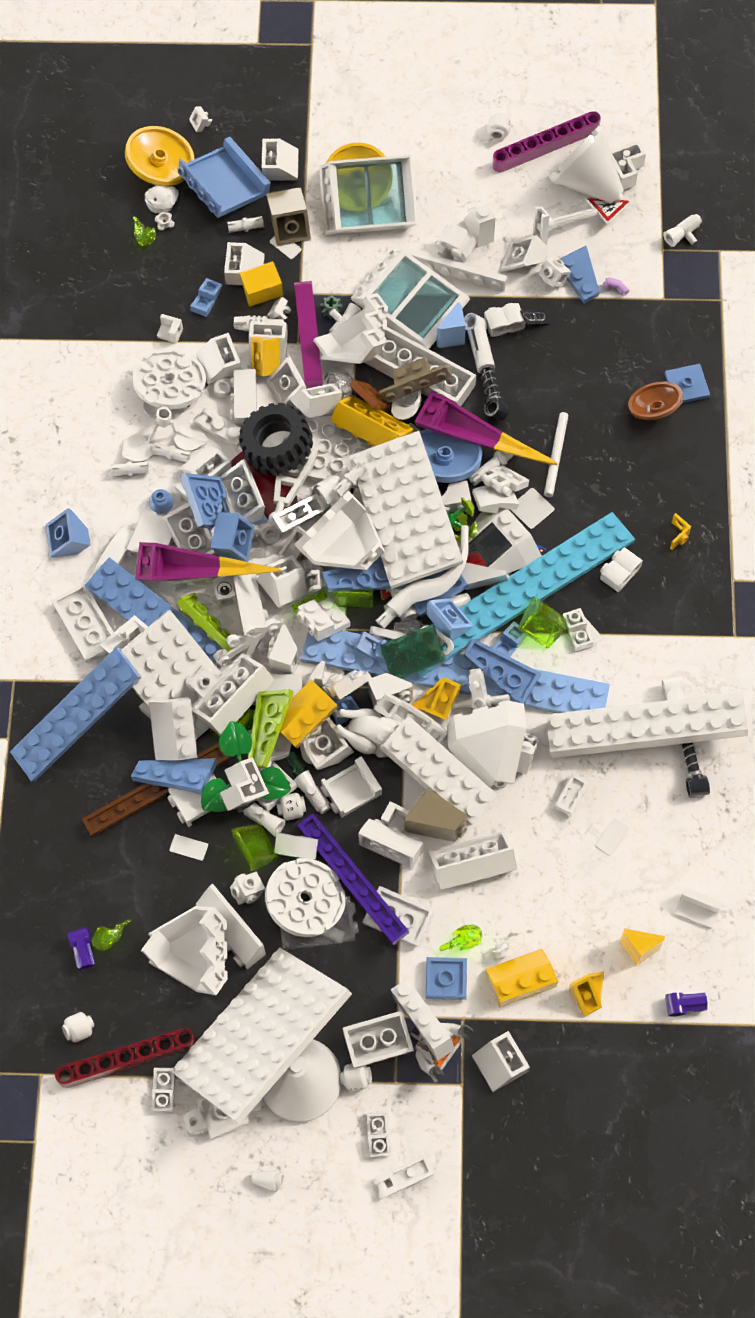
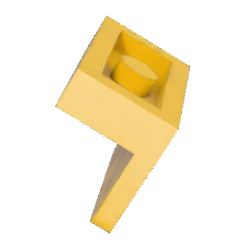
(265, 355)

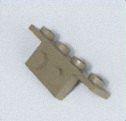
(413, 378)

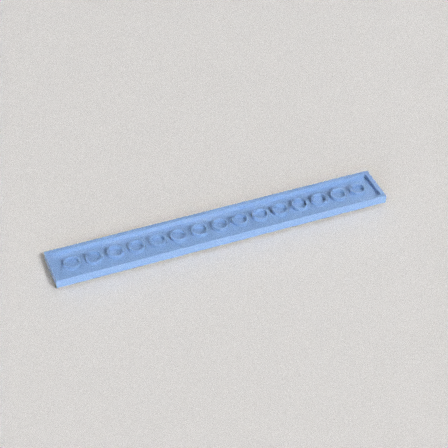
(551, 693)

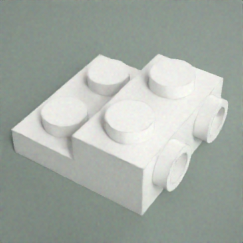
(322, 618)
(341, 685)

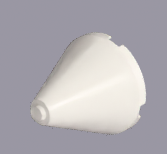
(591, 169)
(307, 1086)

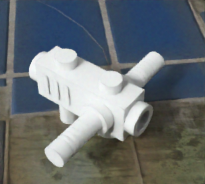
(479, 693)

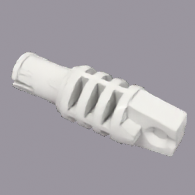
(243, 322)

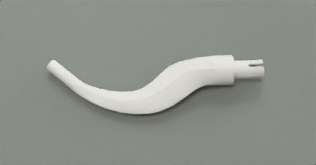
(425, 589)

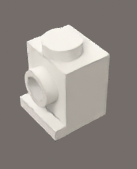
(195, 683)

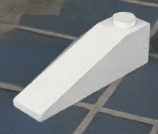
(325, 746)

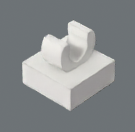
(199, 119)
(278, 308)

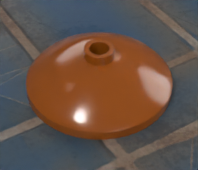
(655, 401)

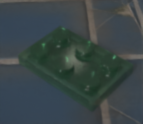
(413, 652)

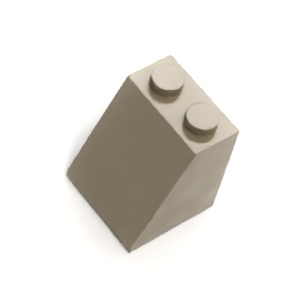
(289, 216)
(436, 818)

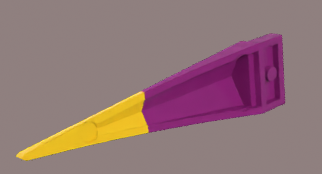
(451, 420)
(170, 563)

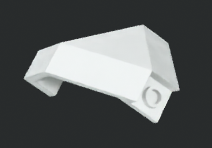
(358, 337)
(342, 537)
(489, 741)
(191, 949)

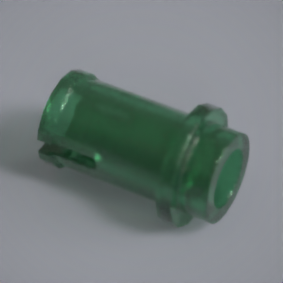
(295, 763)

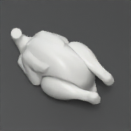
(366, 730)

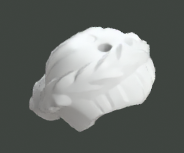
(165, 196)

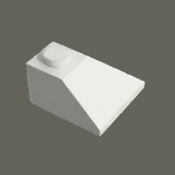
(524, 253)

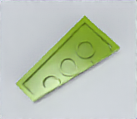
(202, 619)
(267, 723)

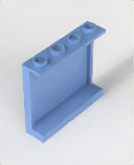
(225, 178)

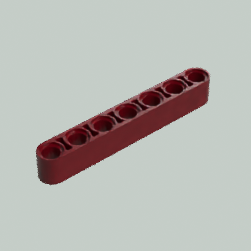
(115, 1058)

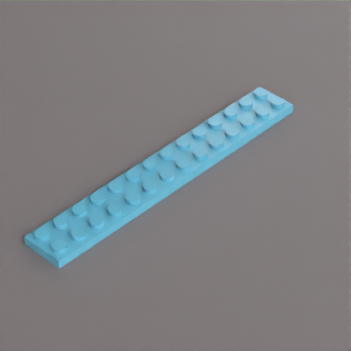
(540, 579)

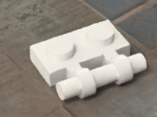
(504, 480)

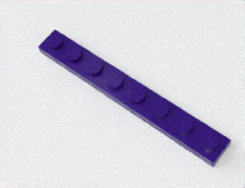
(354, 880)

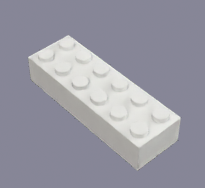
(402, 351)
(437, 769)

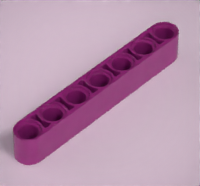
(545, 141)
(308, 332)

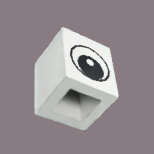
(225, 591)

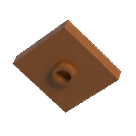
(370, 395)

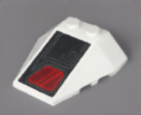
(501, 542)

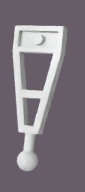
(292, 482)

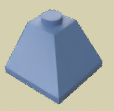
(67, 535)

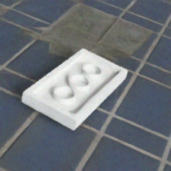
(83, 621)

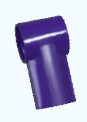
(81, 945)
(680, 1004)

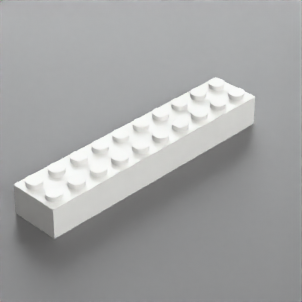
(647, 725)

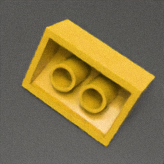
(306, 713)
(522, 977)

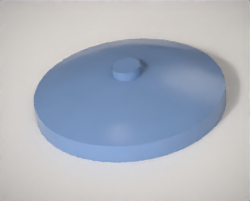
(451, 458)

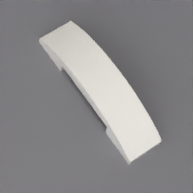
(117, 547)
(399, 710)

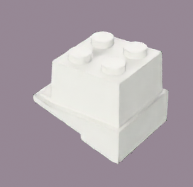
(124, 635)

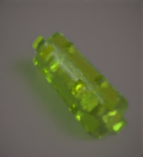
(319, 597)

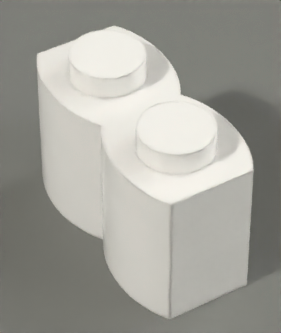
(504, 319)
(621, 569)

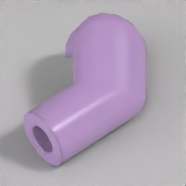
(618, 284)

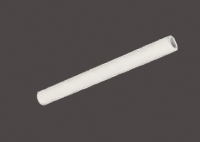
(556, 454)

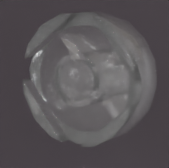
(341, 381)

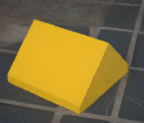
(261, 284)
(640, 944)

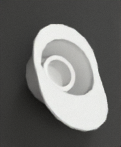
(406, 406)

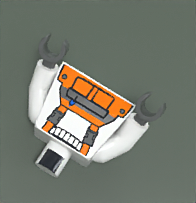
(425, 1057)

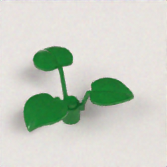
(233, 741)

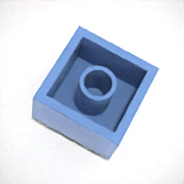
(232, 536)

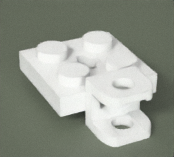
(208, 1119)

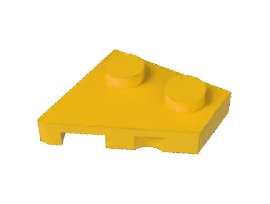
(440, 698)

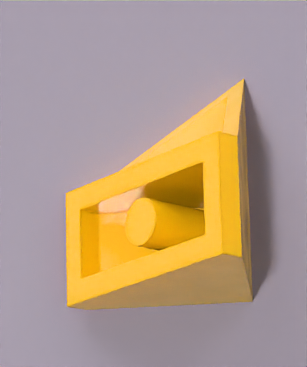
(588, 992)

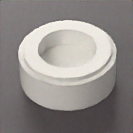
(222, 388)

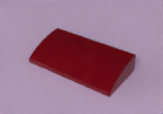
(265, 486)

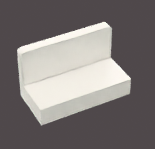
(698, 908)

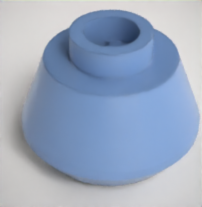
(161, 501)

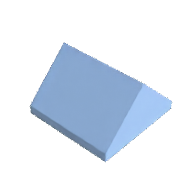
(452, 328)
(448, 618)

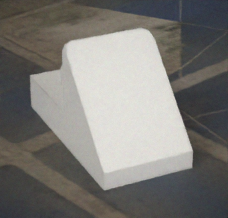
(289, 547)

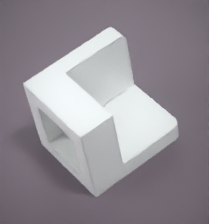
(170, 329)
(394, 816)

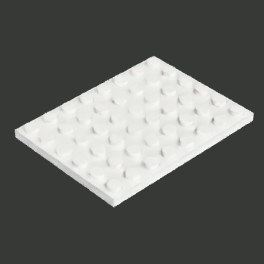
(260, 1034)

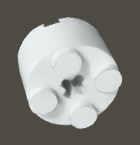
(455, 243)
(326, 493)

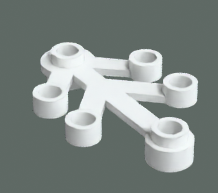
(248, 641)

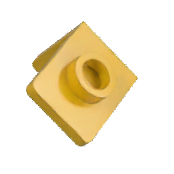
(685, 530)

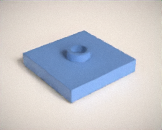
(691, 382)
(446, 978)

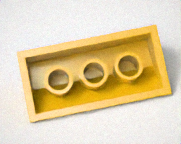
(367, 422)

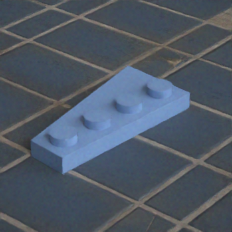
(357, 579)
(503, 670)
(177, 774)

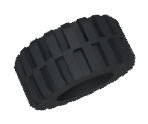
(269, 421)

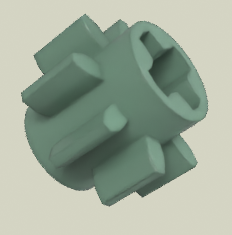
(329, 304)

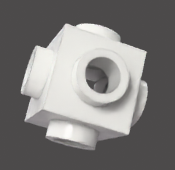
(554, 272)
(247, 888)

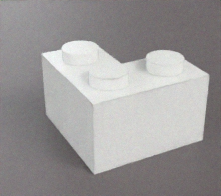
(627, 160)
(245, 783)

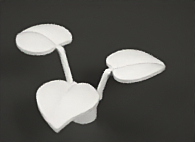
(187, 438)

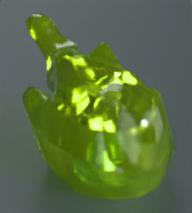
(143, 236)
(106, 937)
(468, 937)

